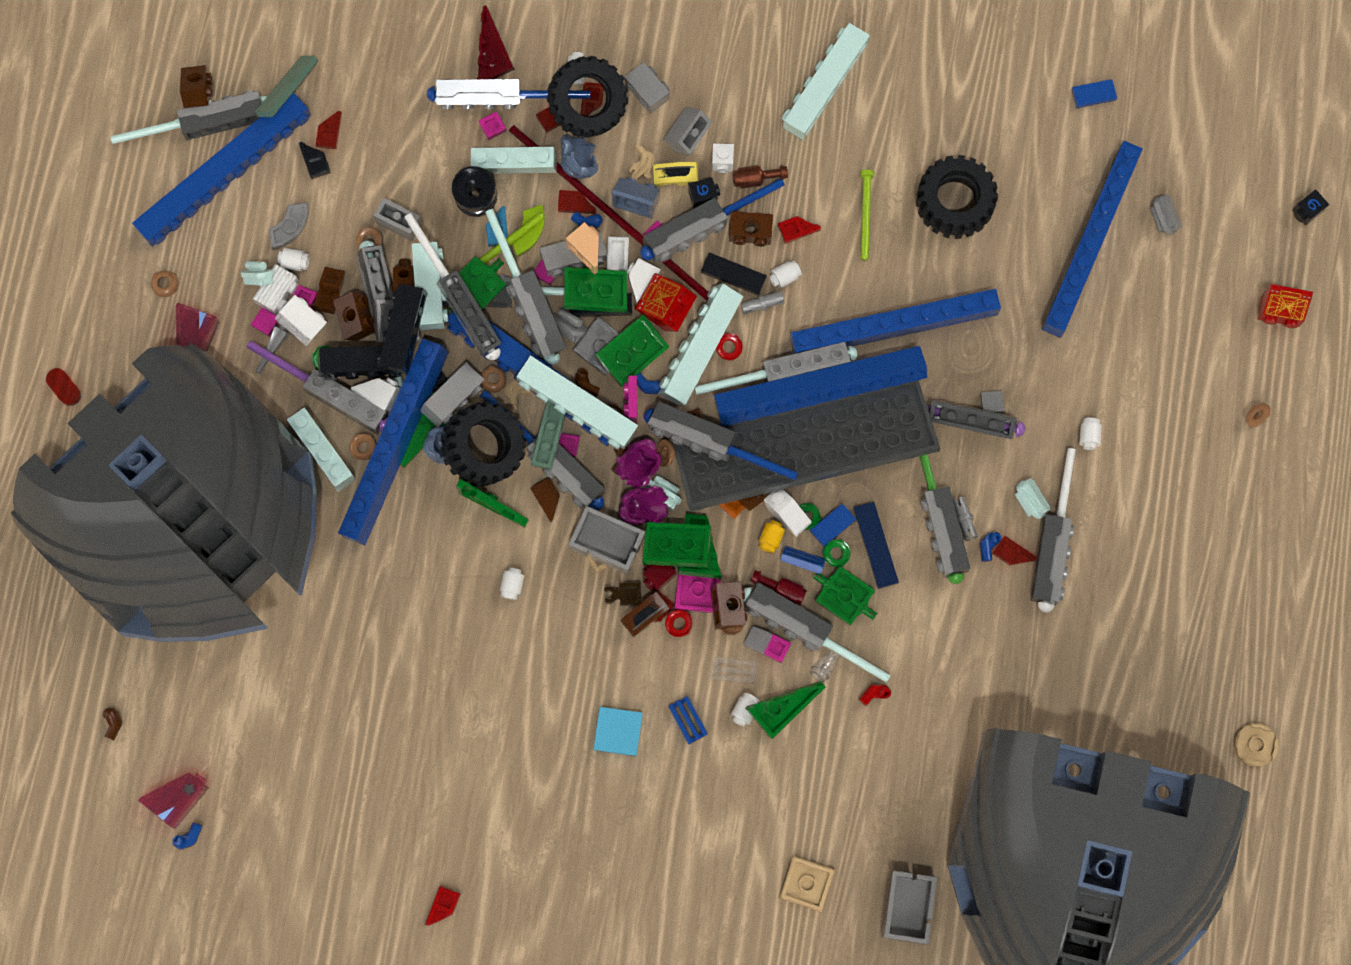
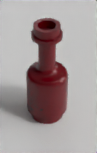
(784, 587)

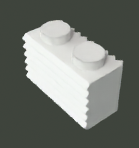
(275, 295)

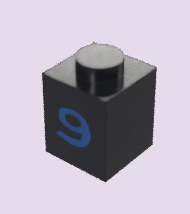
(702, 191)
(1310, 207)

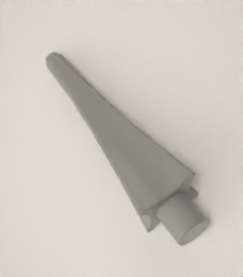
(277, 337)

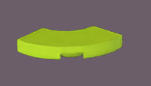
(530, 239)

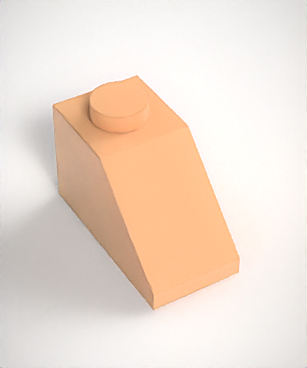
(585, 245)

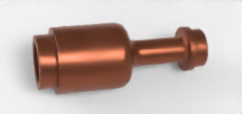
(754, 176)

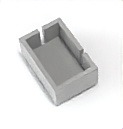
(607, 540)
(908, 907)

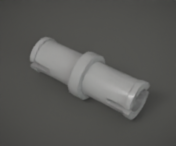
(762, 302)
(965, 519)

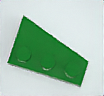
(712, 569)

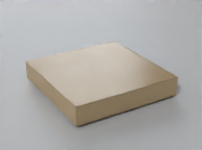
(807, 884)

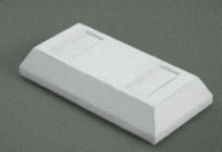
(617, 253)

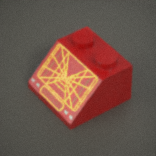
(665, 303)
(1284, 306)

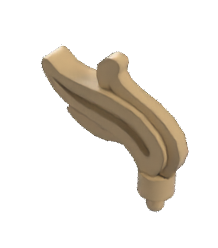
(644, 166)
(512, 392)

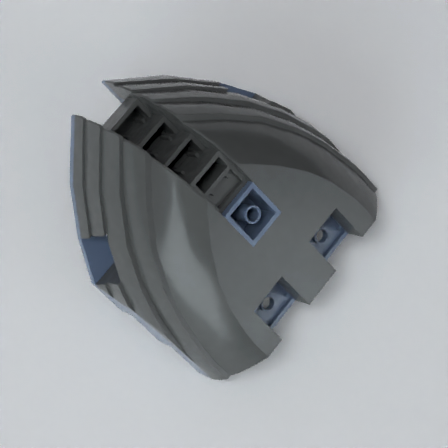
(174, 502)
(1092, 860)

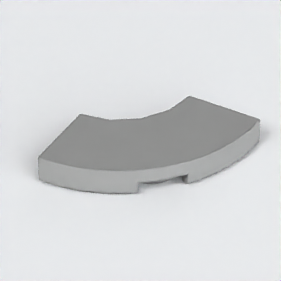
(290, 226)

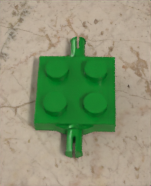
(482, 281)
(845, 596)

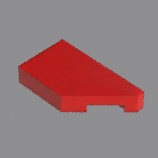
(796, 228)
(443, 905)

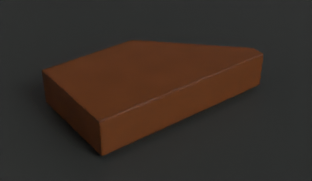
(547, 497)

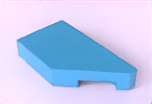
(501, 217)

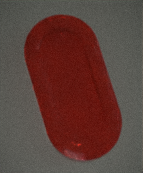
(63, 387)

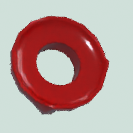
(738, 347)
(669, 623)

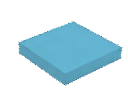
(618, 731)

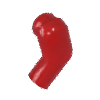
(875, 691)

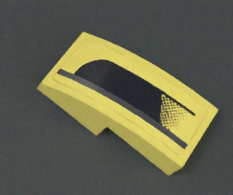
(675, 173)

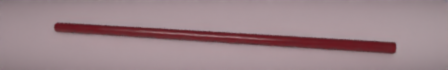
(613, 215)

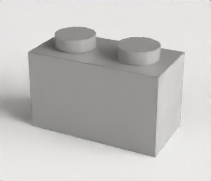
(647, 87)
(687, 130)
(392, 218)

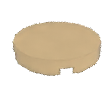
(1256, 745)

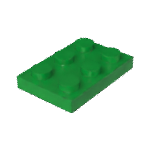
(597, 292)
(632, 350)
(676, 544)

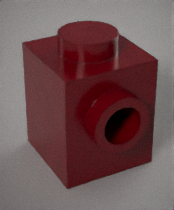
(658, 576)

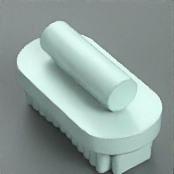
(257, 273)
(670, 490)
(1031, 499)

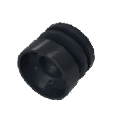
(478, 180)

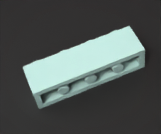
(515, 159)
(426, 277)
(321, 449)

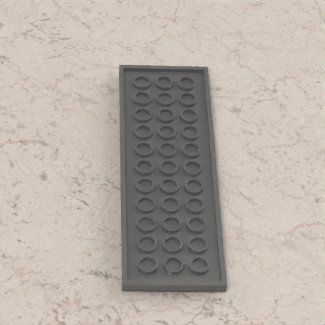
(815, 443)

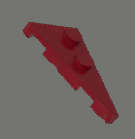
(493, 56)

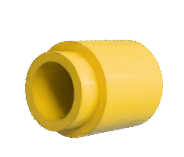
(771, 536)

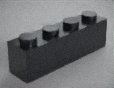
(402, 329)
(351, 362)

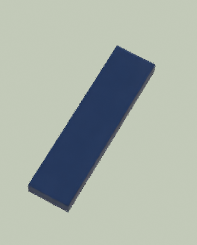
(876, 545)

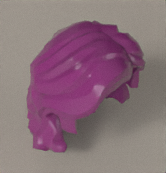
(639, 463)
(644, 505)

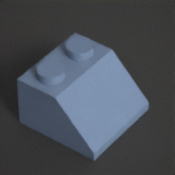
(635, 197)

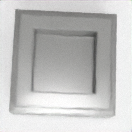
(992, 401)
(757, 640)

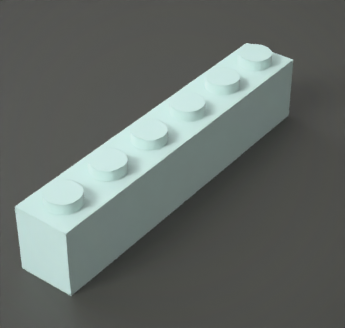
(826, 81)
(700, 344)
(576, 402)

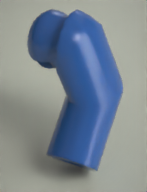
(595, 220)
(647, 387)
(988, 544)
(189, 839)

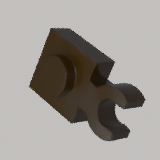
(628, 594)

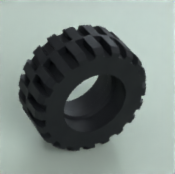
(611, 82)
(963, 172)
(506, 433)

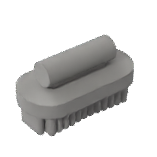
(1165, 215)
(569, 325)

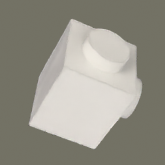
(722, 158)

